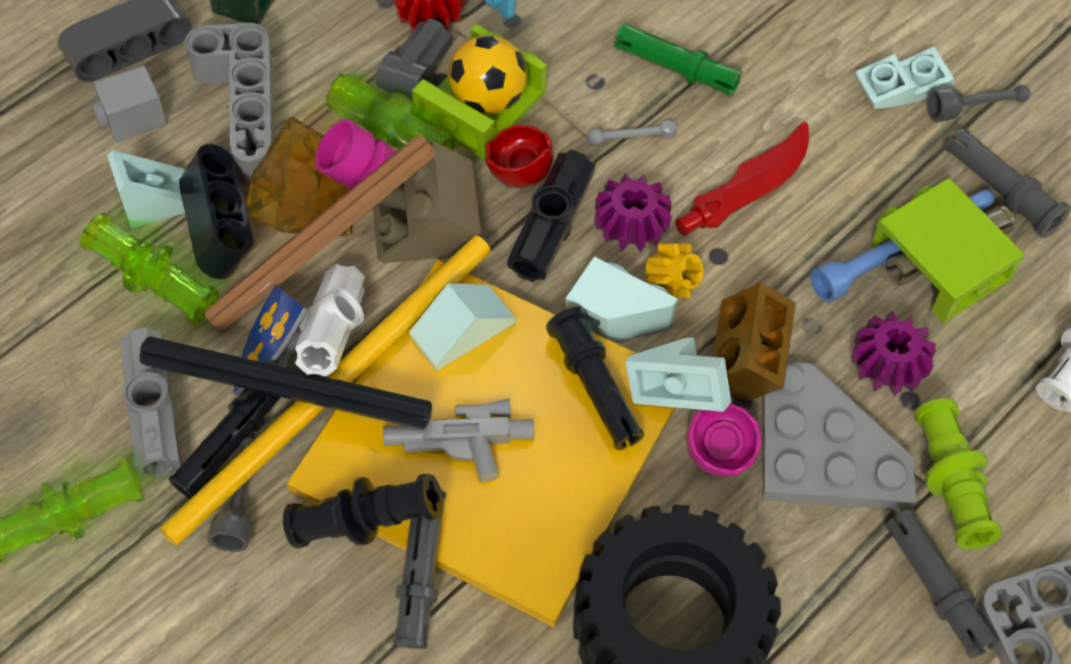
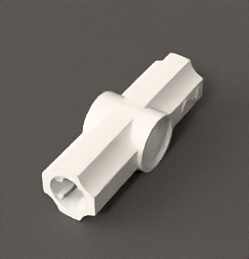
(330, 320)

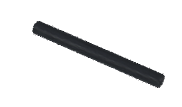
(286, 383)

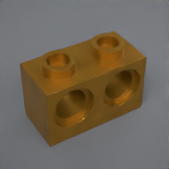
(755, 340)

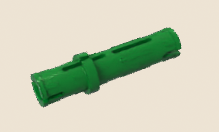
(693, 65)

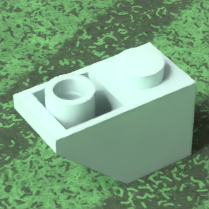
(620, 303)

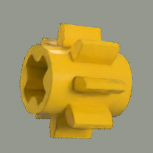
(675, 269)

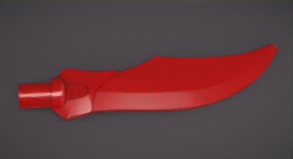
(750, 183)

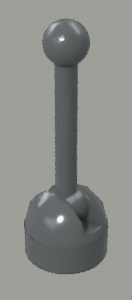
(947, 101)
(231, 527)

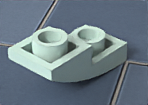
(903, 82)

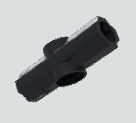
(542, 233)

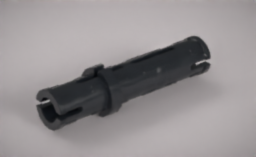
(243, 417)

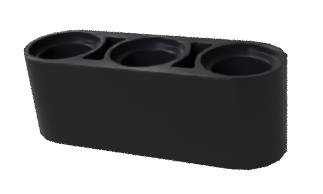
(215, 211)

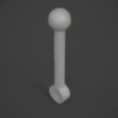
(667, 130)

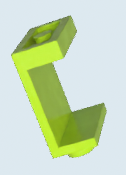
(469, 126)
(951, 246)

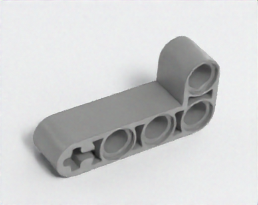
(244, 59)

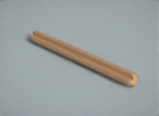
(319, 233)

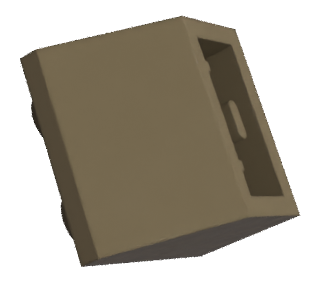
(430, 211)

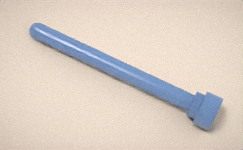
(834, 279)

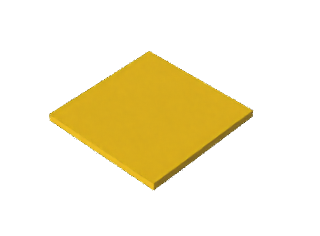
(552, 492)

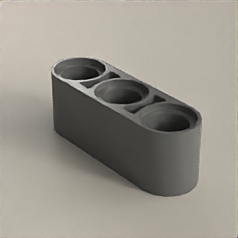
(122, 37)

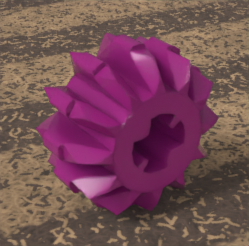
(632, 212)
(893, 353)

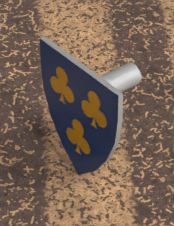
(274, 331)

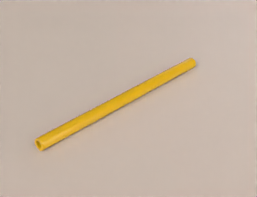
(299, 414)

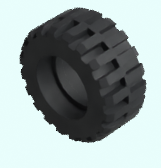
(684, 548)

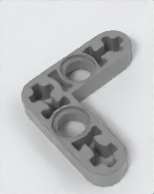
(1028, 611)

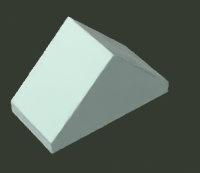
(146, 188)
(459, 322)

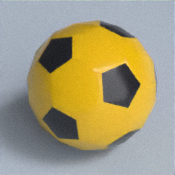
(488, 74)

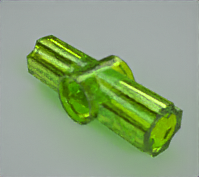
(385, 116)

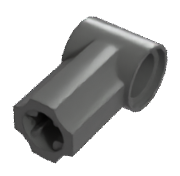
(415, 58)

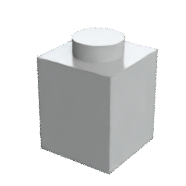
(128, 104)

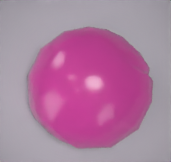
(723, 441)

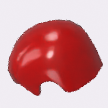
(520, 156)

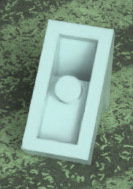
(678, 378)

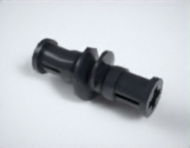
(362, 511)

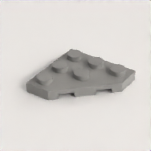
(828, 449)

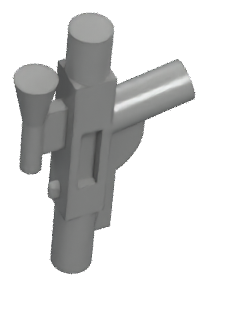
(465, 438)

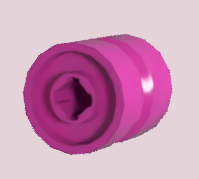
(350, 153)

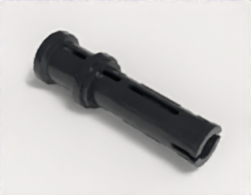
(586, 358)

